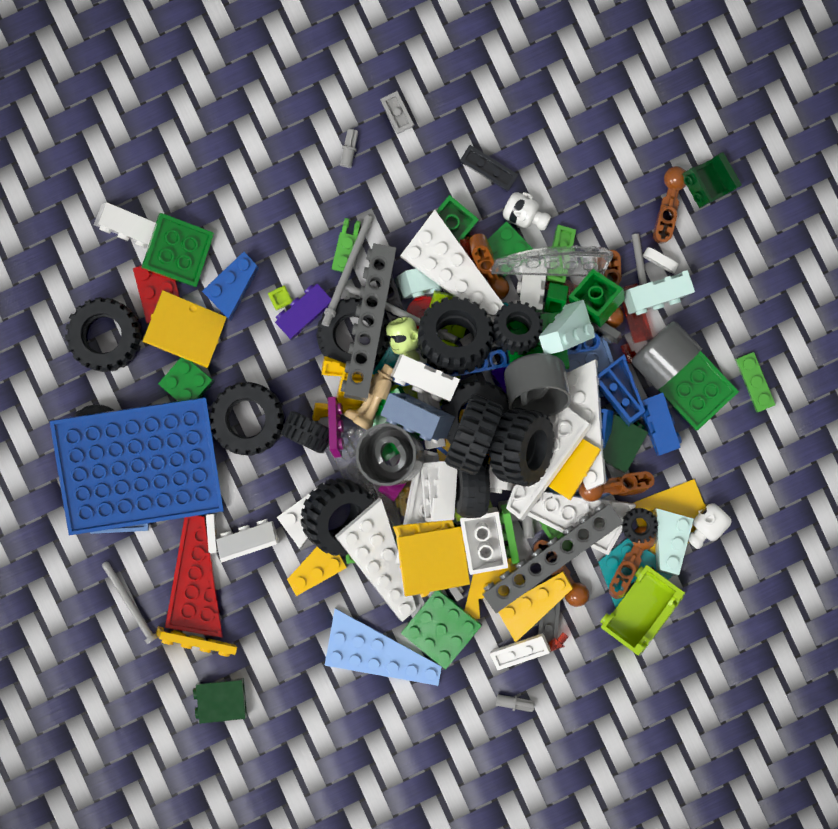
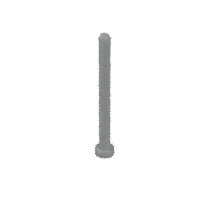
(129, 603)

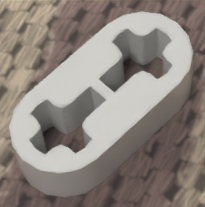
(660, 260)

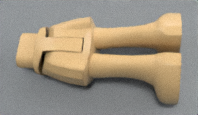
(379, 390)

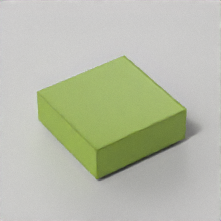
(280, 298)

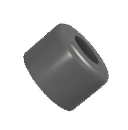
(666, 354)
(537, 384)
(370, 457)

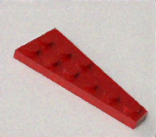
(193, 593)

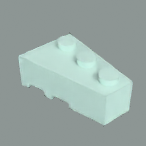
(415, 284)
(658, 293)
(568, 329)
(671, 540)

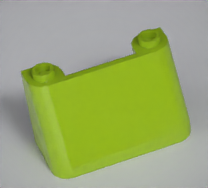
(643, 610)

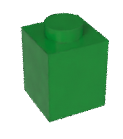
(556, 298)

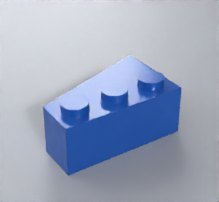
(230, 285)
(620, 390)
(660, 425)

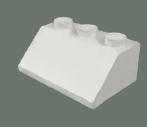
(247, 540)
(484, 542)

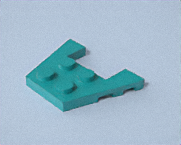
(611, 562)

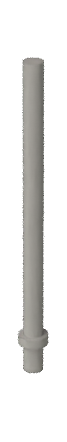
(330, 311)
(442, 333)

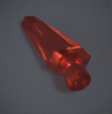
(628, 354)
(556, 644)

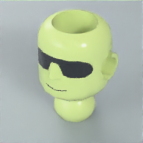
(403, 337)

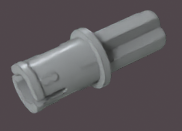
(349, 148)
(515, 703)

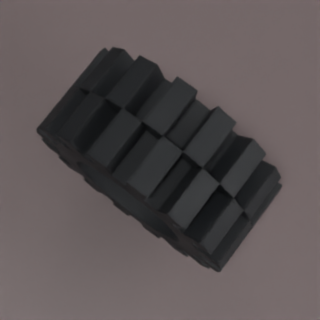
(628, 520)

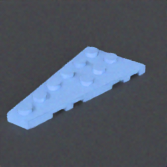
(368, 651)

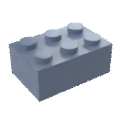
(417, 416)

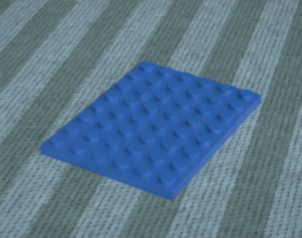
(136, 466)

